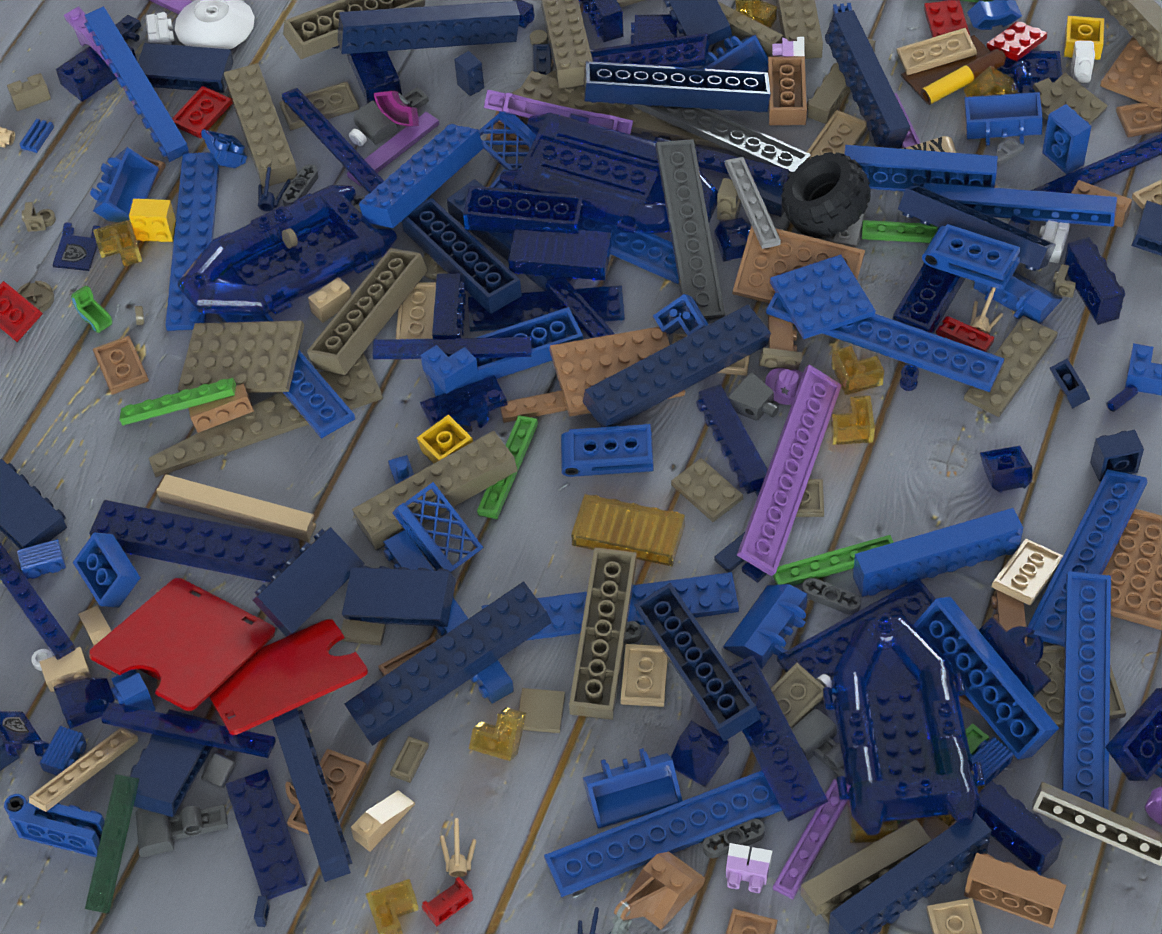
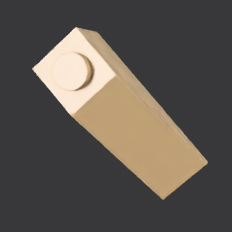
(94, 624)
(380, 819)

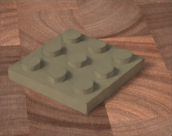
(1077, 97)

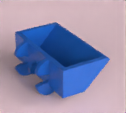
(739, 56)
(1003, 116)
(126, 179)
(1023, 298)
(768, 623)
(632, 789)

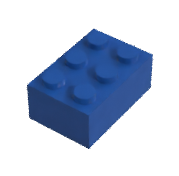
(1066, 139)
(106, 570)

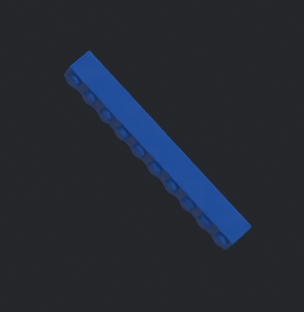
(136, 84)
(1032, 204)
(492, 681)

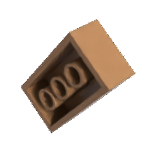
(787, 90)
(1014, 890)

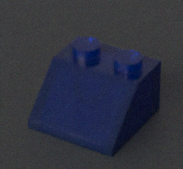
(699, 753)

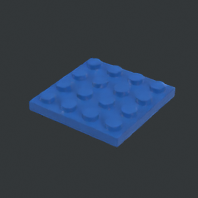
(822, 296)

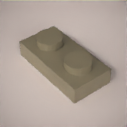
(780, 359)

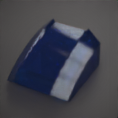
(732, 238)
(1007, 468)
(84, 699)

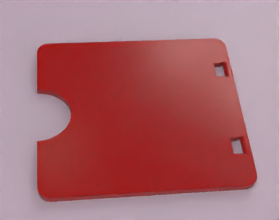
(185, 641)
(286, 677)

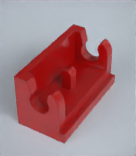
(448, 902)

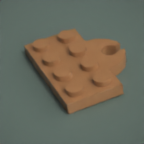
(342, 778)

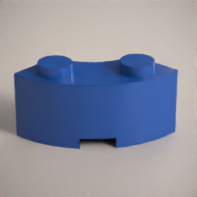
(994, 13)

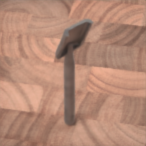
(219, 768)

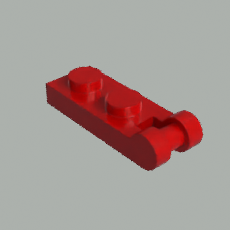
(964, 334)

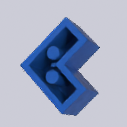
(681, 313)
(451, 370)
(1142, 372)
(132, 691)

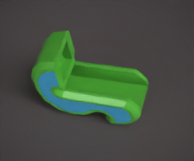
(90, 310)

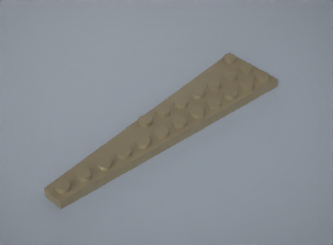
(546, 89)
(268, 420)

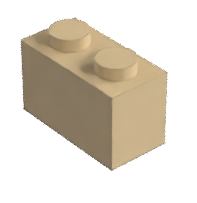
(329, 299)
(66, 669)

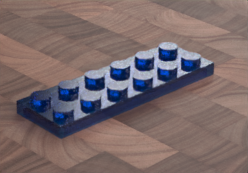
(265, 835)

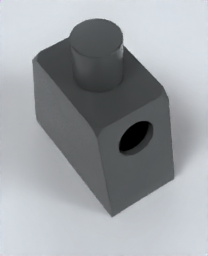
(753, 399)

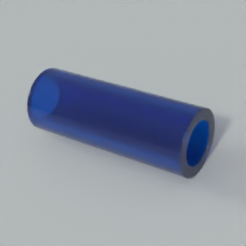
(1122, 398)

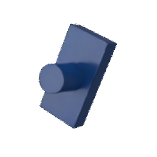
(400, 468)

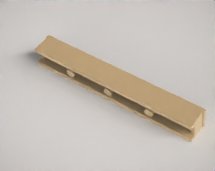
(236, 508)

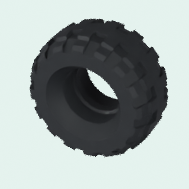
(826, 195)

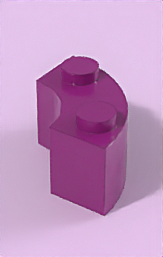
(395, 109)

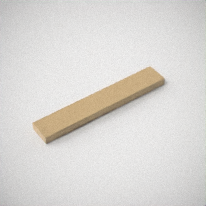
(83, 769)

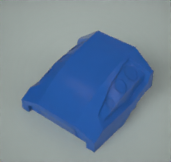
(225, 148)

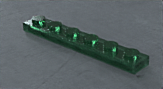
(112, 844)

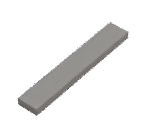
(752, 202)

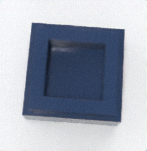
(261, 911)

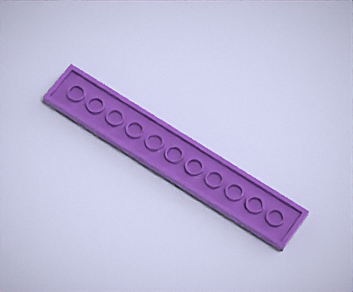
(789, 471)

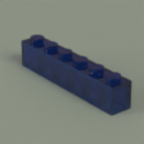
(733, 437)

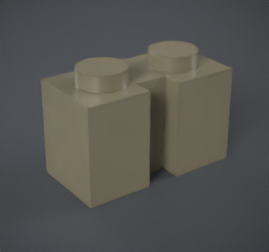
(29, 92)
(727, 201)

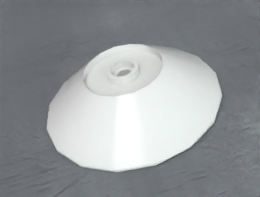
(214, 23)

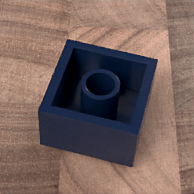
(1117, 452)

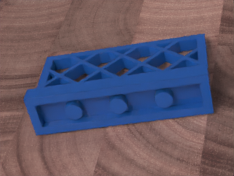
(514, 126)
(423, 539)

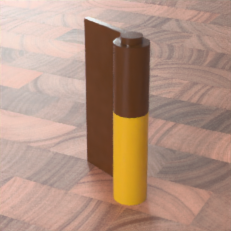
(945, 79)

